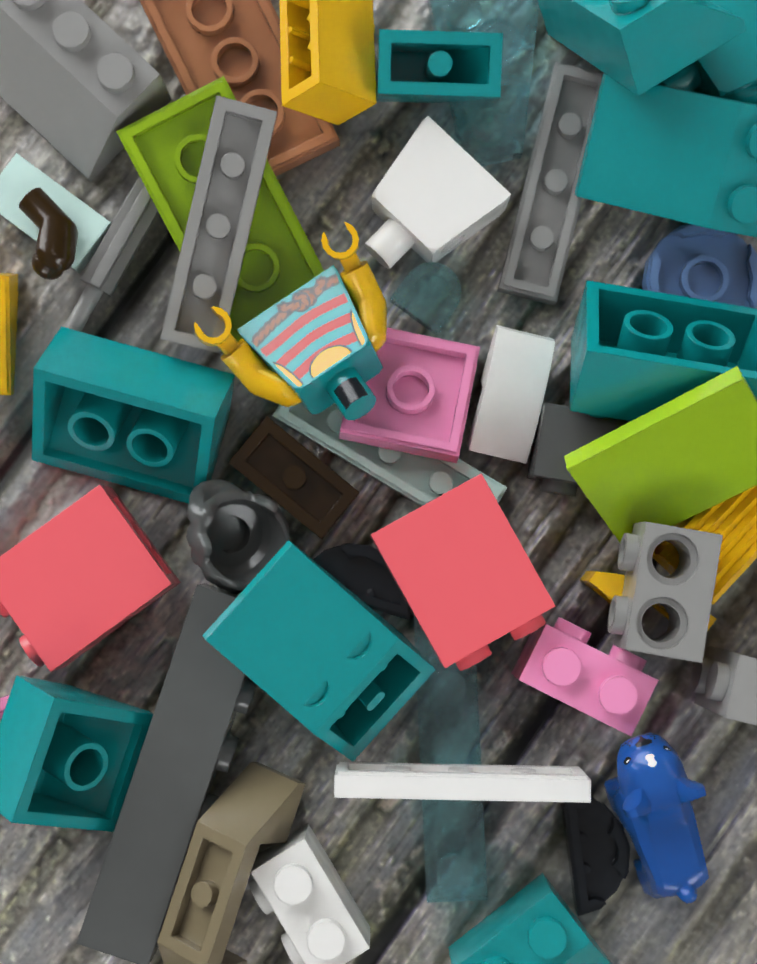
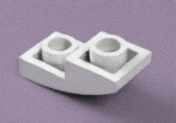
(511, 394)

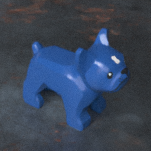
(657, 812)

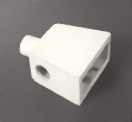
(432, 198)

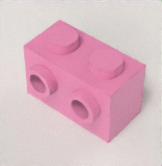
(595, 683)

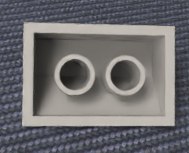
(74, 79)

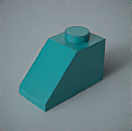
(438, 66)

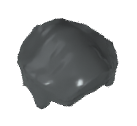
(233, 533)

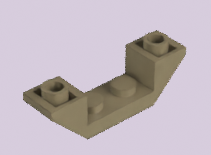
(219, 862)

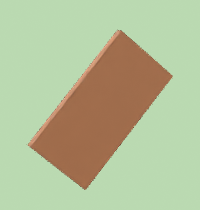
(244, 46)

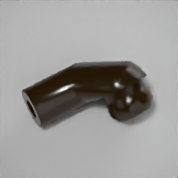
(56, 235)

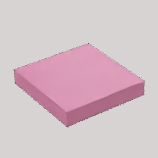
(419, 397)

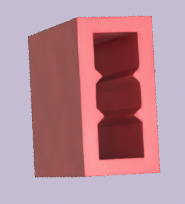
(464, 573)
(80, 578)

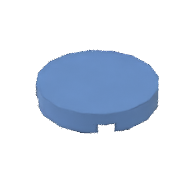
(703, 266)

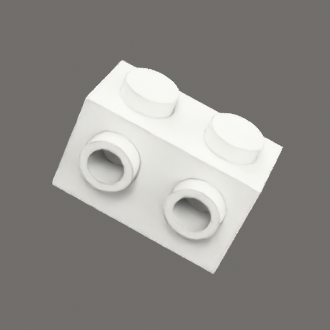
(309, 901)

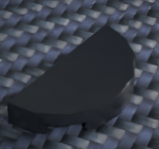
(366, 576)
(596, 853)

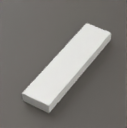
(461, 782)

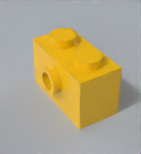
(328, 57)

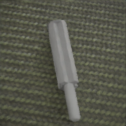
(114, 253)

